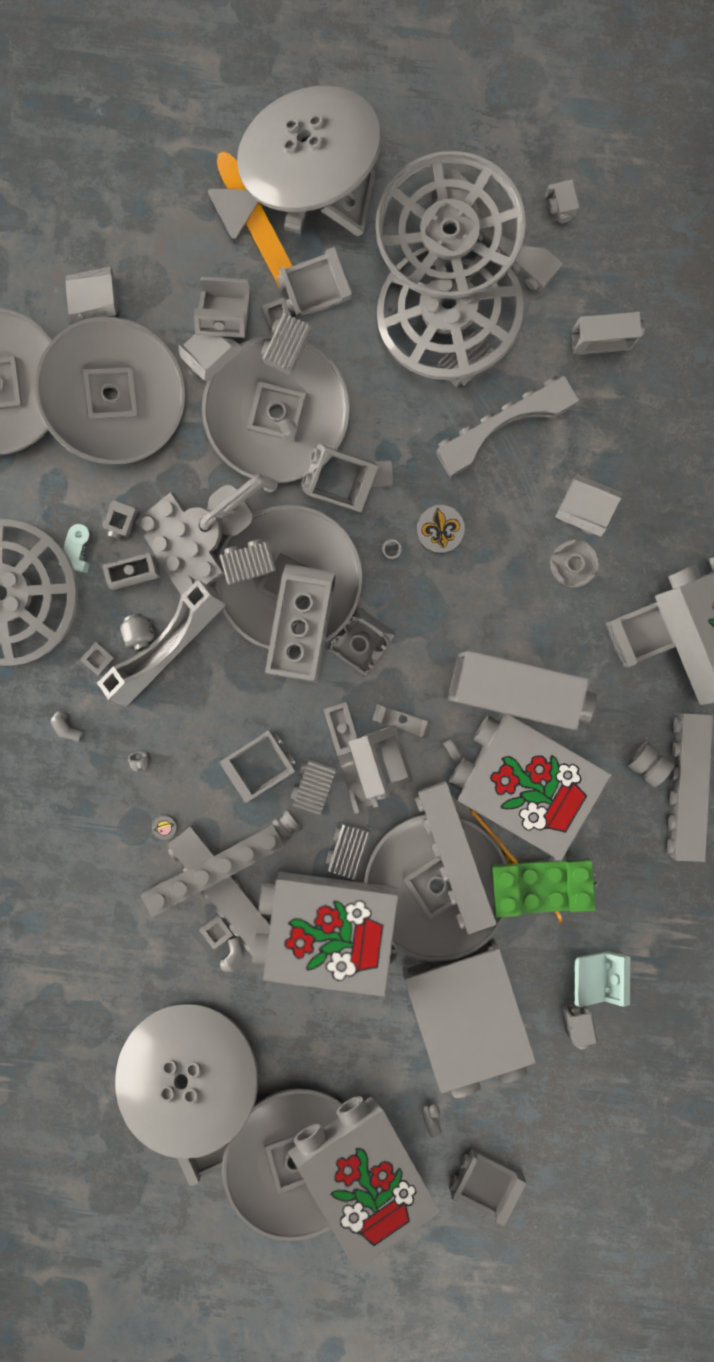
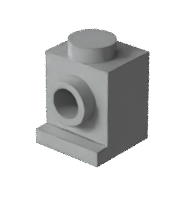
(562, 200)
(118, 511)

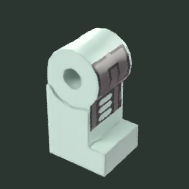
(76, 544)

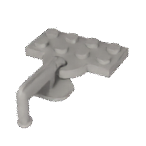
(181, 535)

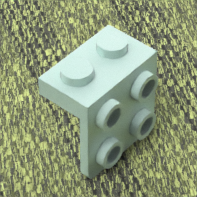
(602, 978)

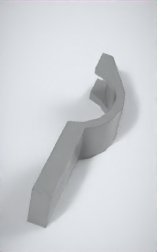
(342, 731)

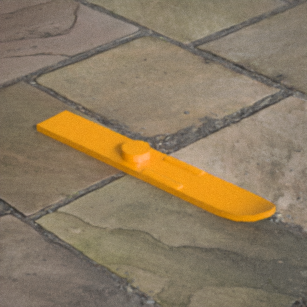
(257, 222)
(507, 854)

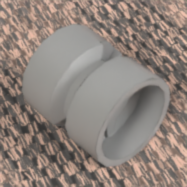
(654, 767)

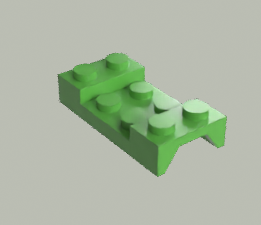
(543, 887)

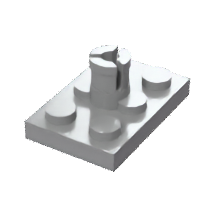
(353, 208)

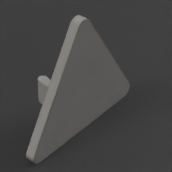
(233, 207)

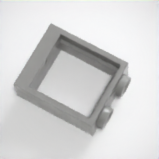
(607, 332)
(360, 487)
(369, 765)
(238, 779)

